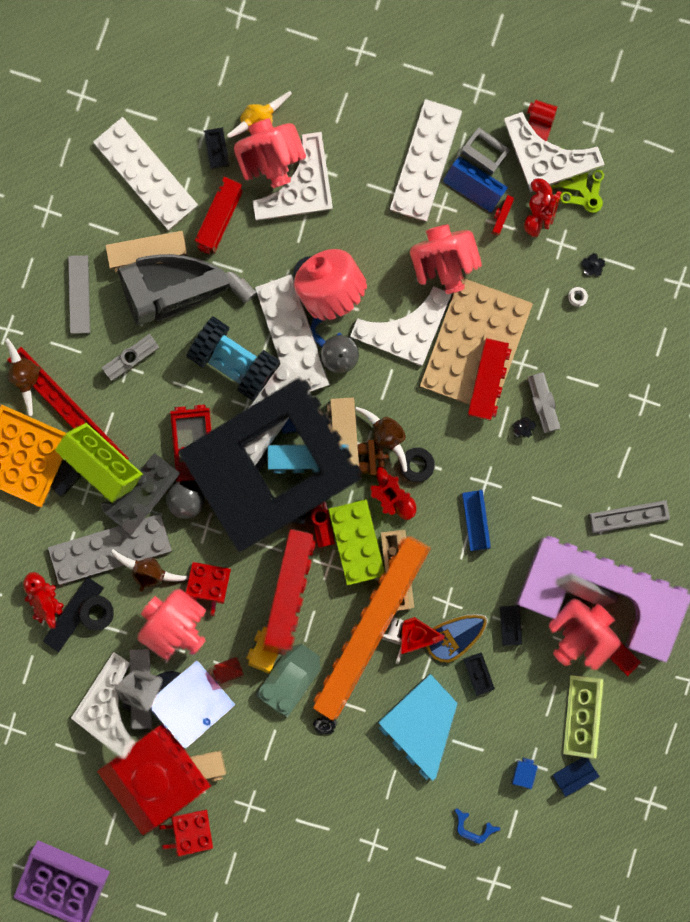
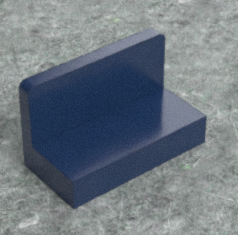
(575, 776)

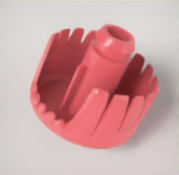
(269, 151)
(448, 255)
(329, 284)
(172, 624)
(583, 630)

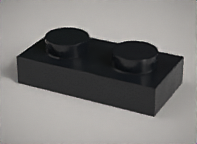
(216, 148)
(510, 625)
(478, 673)

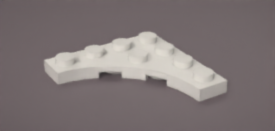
(544, 159)
(308, 186)
(407, 336)
(100, 709)

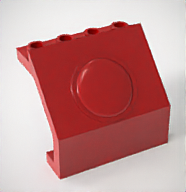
(154, 779)

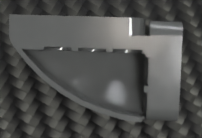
(170, 286)

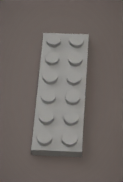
(93, 552)

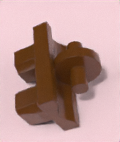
(368, 448)

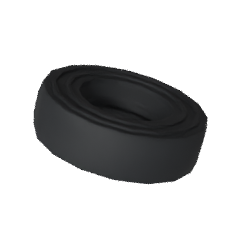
(429, 465)
(85, 607)

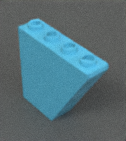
(422, 725)

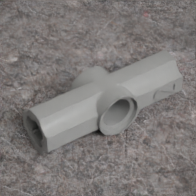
(119, 364)
(543, 402)

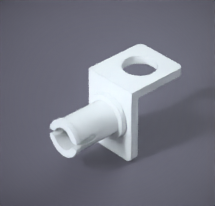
(393, 635)

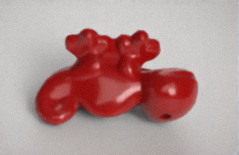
(543, 207)
(392, 497)
(42, 597)

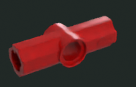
(323, 530)

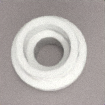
(577, 290)

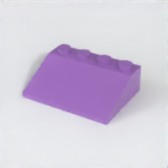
(61, 883)

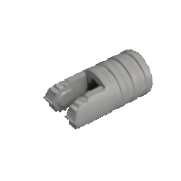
(240, 287)

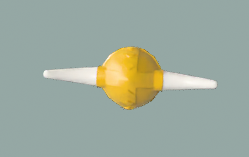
(256, 113)

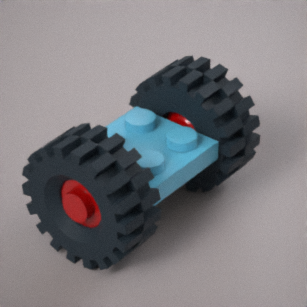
(231, 359)

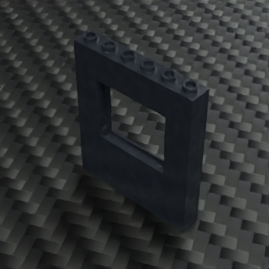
(237, 487)

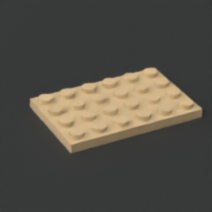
(470, 319)

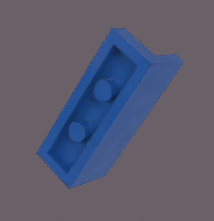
(475, 184)
(476, 520)

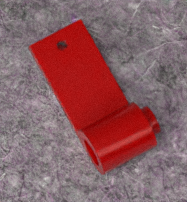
(542, 118)

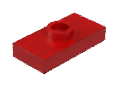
(501, 215)
(624, 660)

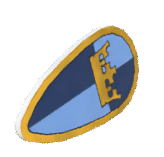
(459, 635)

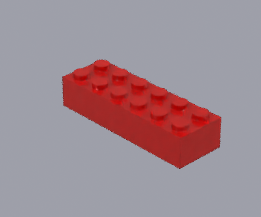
(288, 590)

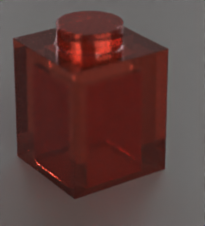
(228, 670)

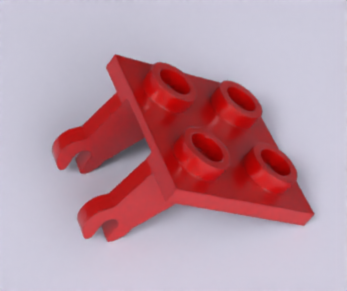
(208, 583)
(190, 832)

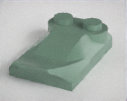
(290, 679)

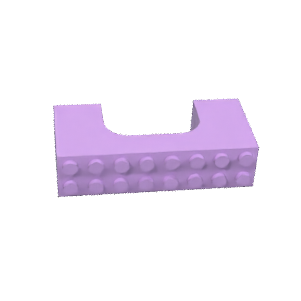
(657, 605)

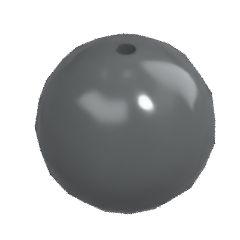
(339, 345)
(185, 500)

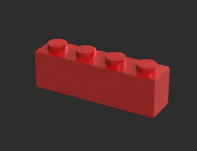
(488, 379)

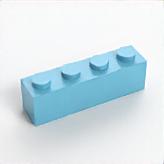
(291, 457)

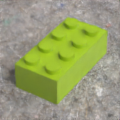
(98, 462)
(356, 542)

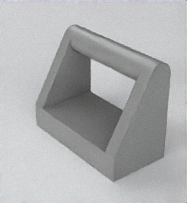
(480, 159)
(137, 698)

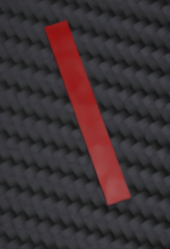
(62, 402)

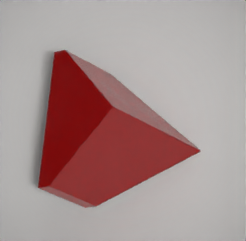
(418, 635)

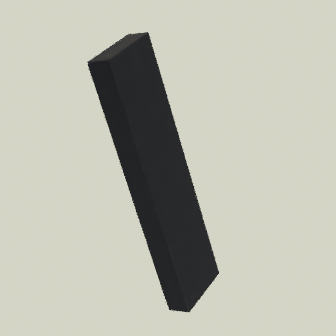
(69, 618)

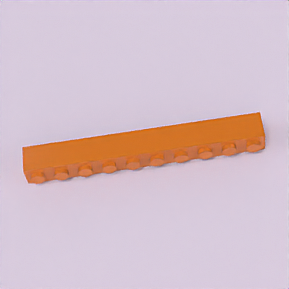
(371, 627)

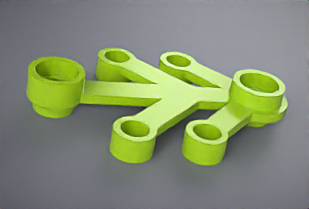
(579, 184)

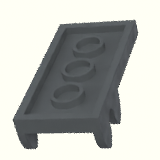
(135, 506)

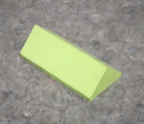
(583, 716)

